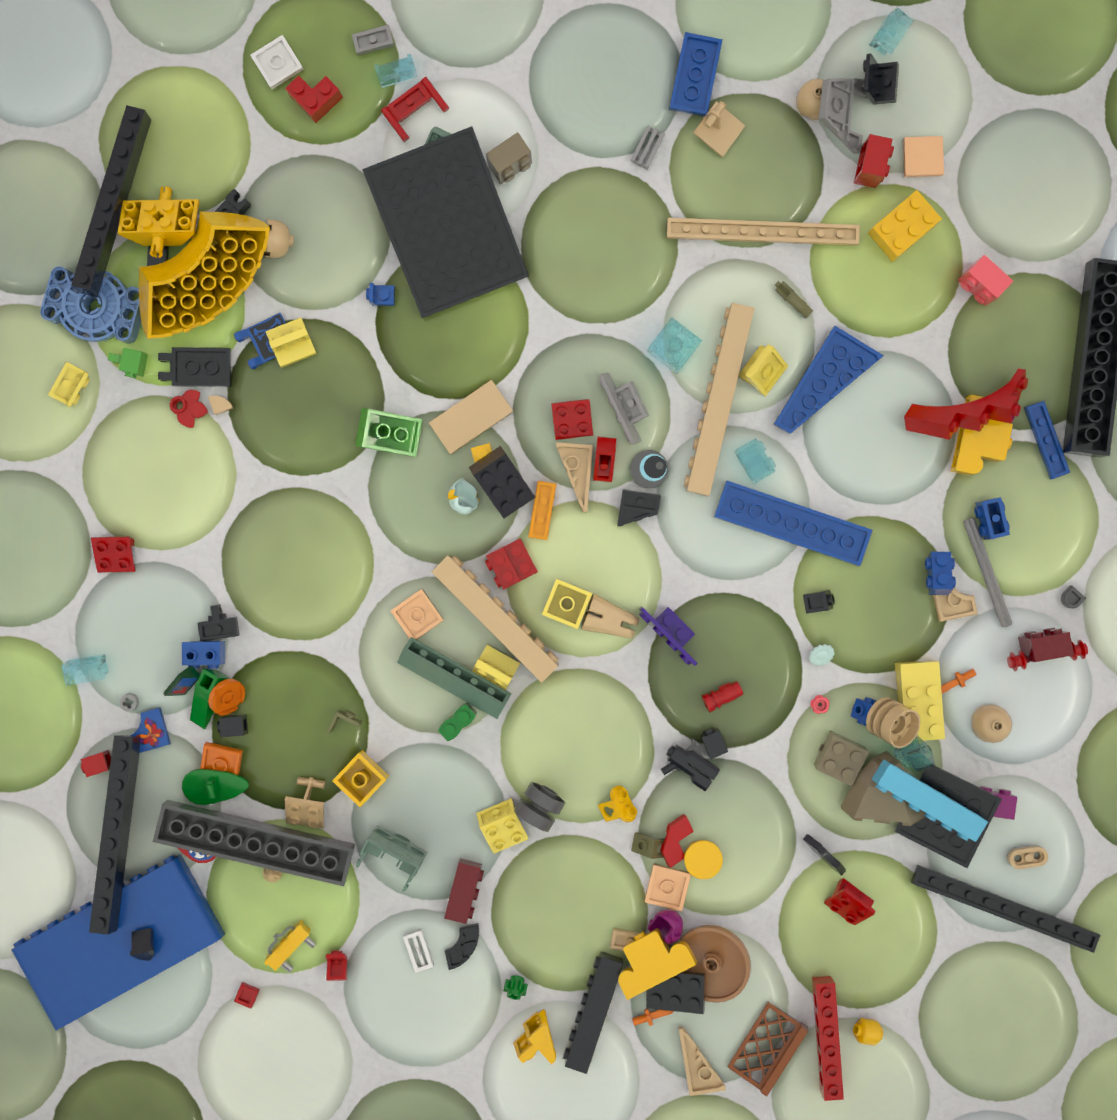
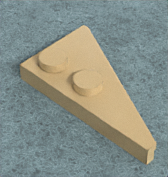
(577, 462)
(699, 1072)

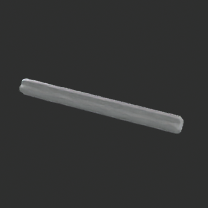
(987, 572)

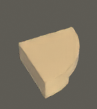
(219, 404)

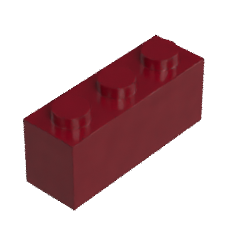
(464, 891)

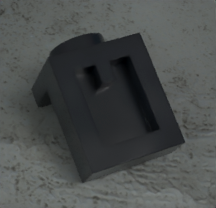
(818, 601)

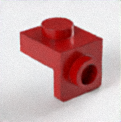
(336, 966)

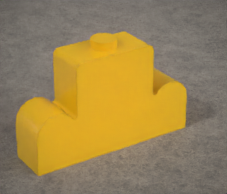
(987, 444)
(653, 962)

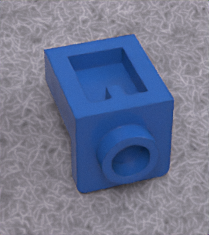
(381, 295)

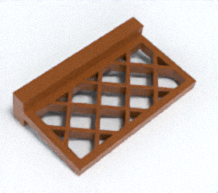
(784, 1054)

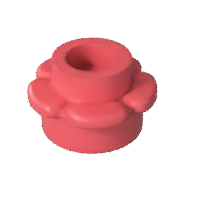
(820, 709)

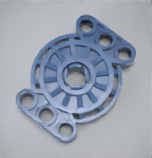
(75, 309)

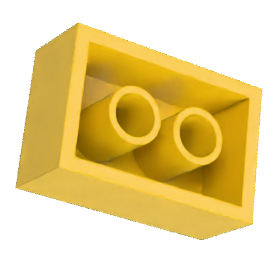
(904, 225)

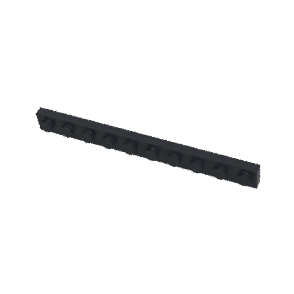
(1005, 908)

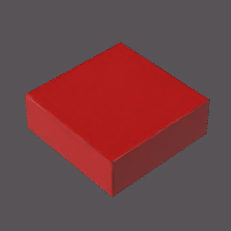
(246, 995)

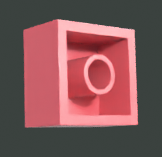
(985, 280)

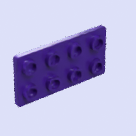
(674, 629)

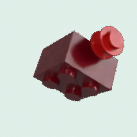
(1045, 646)

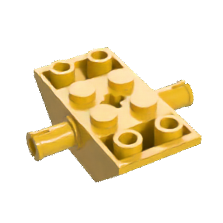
(159, 221)

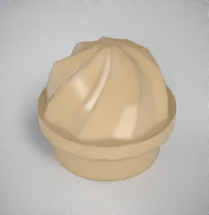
(271, 875)

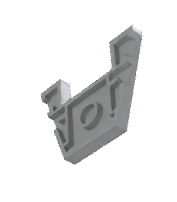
(837, 109)

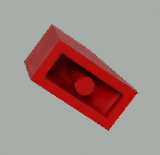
(604, 459)

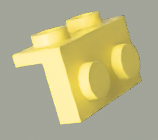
(69, 384)

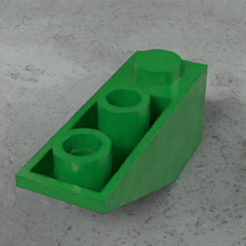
(200, 711)

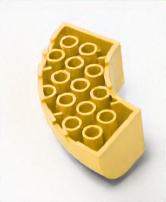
(203, 275)

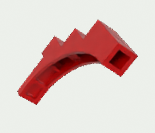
(945, 420)

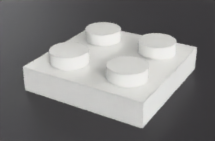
(277, 62)

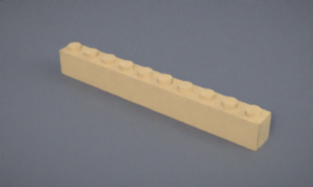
(720, 398)

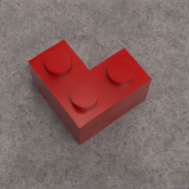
(316, 100)

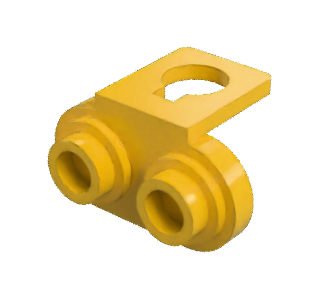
(621, 805)

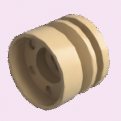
(893, 722)

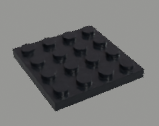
(939, 839)

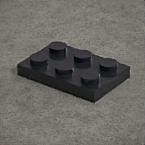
(679, 993)

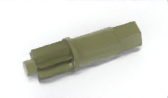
(792, 298)

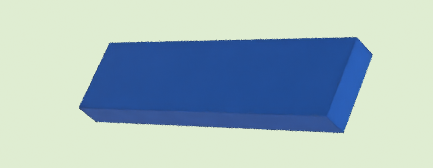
(1047, 440)

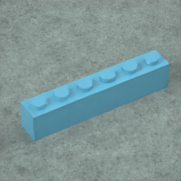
(932, 802)

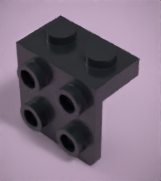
(880, 80)

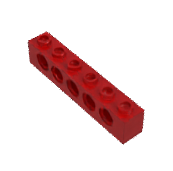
(827, 1038)

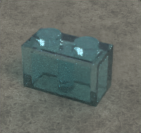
(755, 460)
(916, 755)

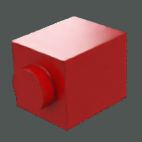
(96, 763)

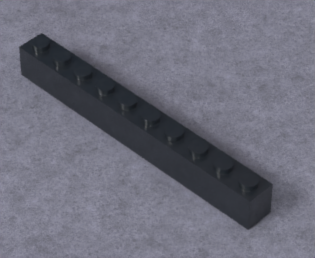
(108, 207)
(115, 834)

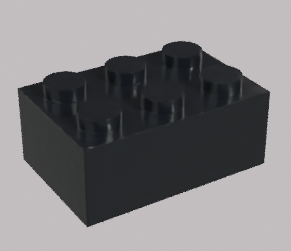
(501, 482)

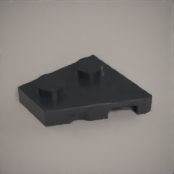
(637, 505)

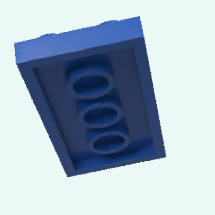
(695, 74)

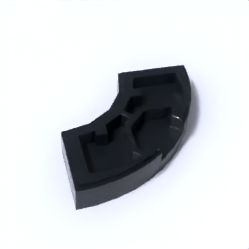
(824, 854)
(464, 947)

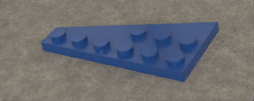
(831, 371)

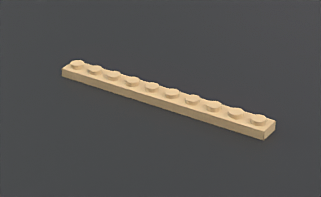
(763, 231)

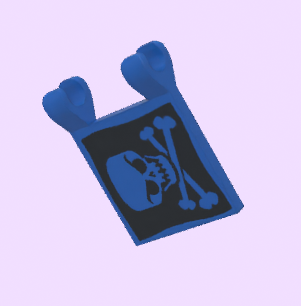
(260, 339)

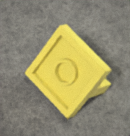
(290, 342)
(763, 369)
(496, 666)

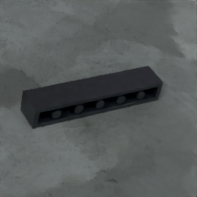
(593, 1013)

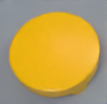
(703, 859)

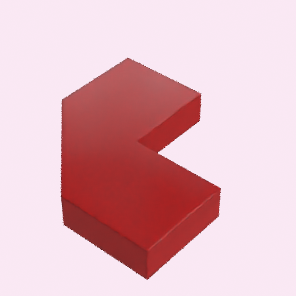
(676, 832)

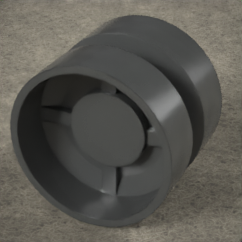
(542, 800)

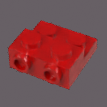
(510, 564)

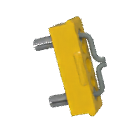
(288, 945)

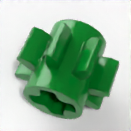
(515, 987)

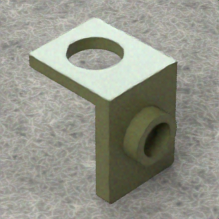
(347, 716)
(646, 846)

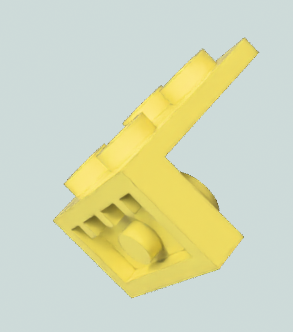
(501, 826)

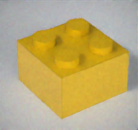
(360, 778)

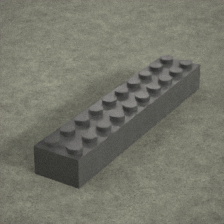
(253, 842)

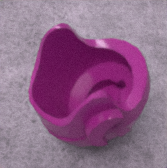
(669, 924)

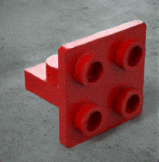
(850, 903)

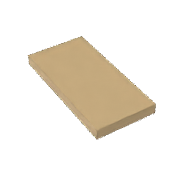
(471, 417)

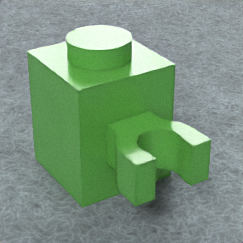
(131, 362)

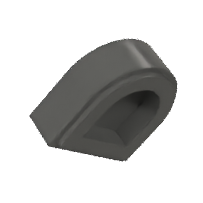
(1072, 598)

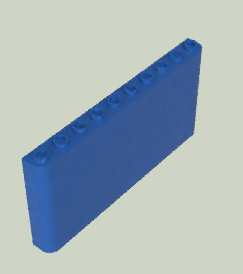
(84, 970)

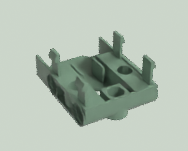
(396, 846)

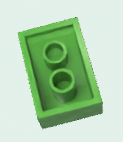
(388, 432)

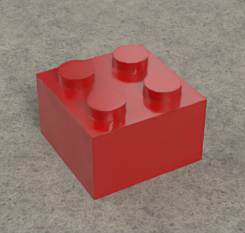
(873, 161)

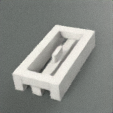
(413, 935)

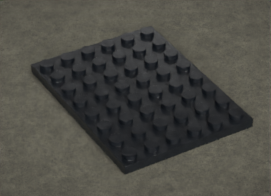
(446, 222)

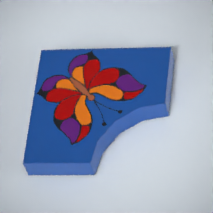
(152, 730)

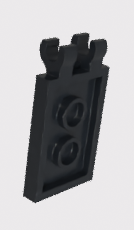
(197, 367)

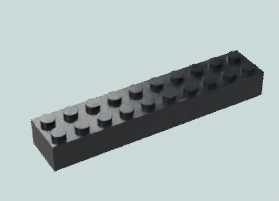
(1095, 364)

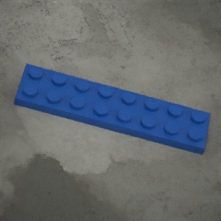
(793, 523)

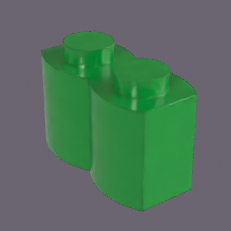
(453, 725)

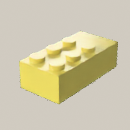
(921, 691)

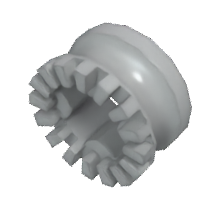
(131, 697)

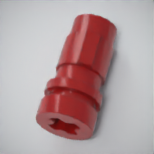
(725, 694)

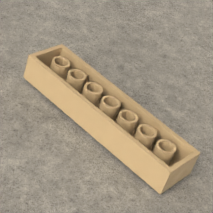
(496, 618)

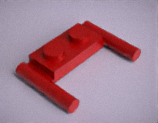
(409, 103)

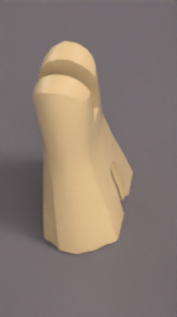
(608, 618)

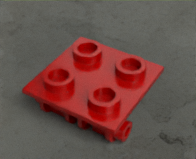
(572, 419)
(113, 554)

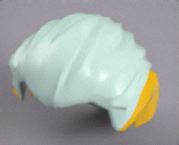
(463, 497)

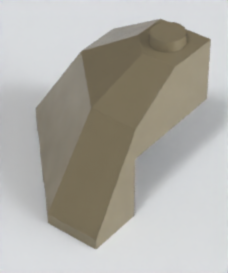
(869, 802)

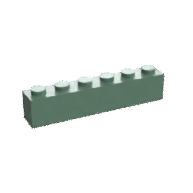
(454, 677)

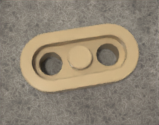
(1026, 857)

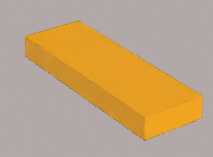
(542, 510)

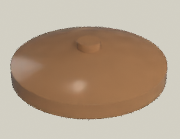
(722, 960)

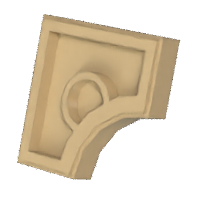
(954, 605)

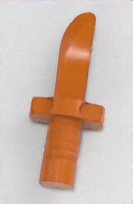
(960, 680)
(648, 1017)

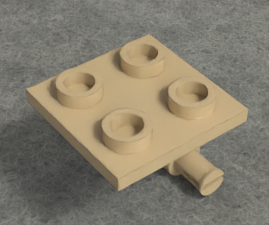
(719, 128)
(305, 811)

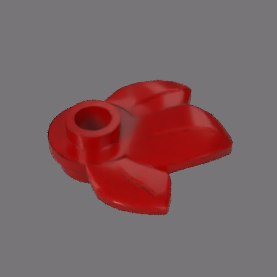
(191, 408)

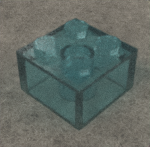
(674, 345)

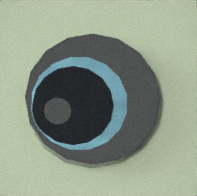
(649, 469)

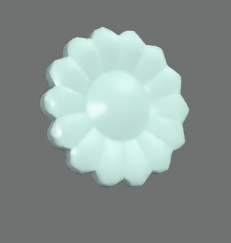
(821, 655)

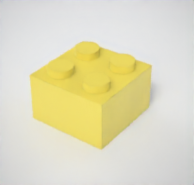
(567, 603)

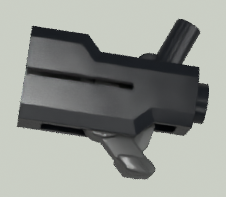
(693, 763)

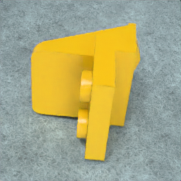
(535, 1038)

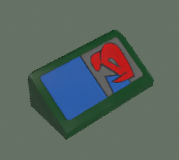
(182, 682)

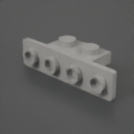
(626, 404)

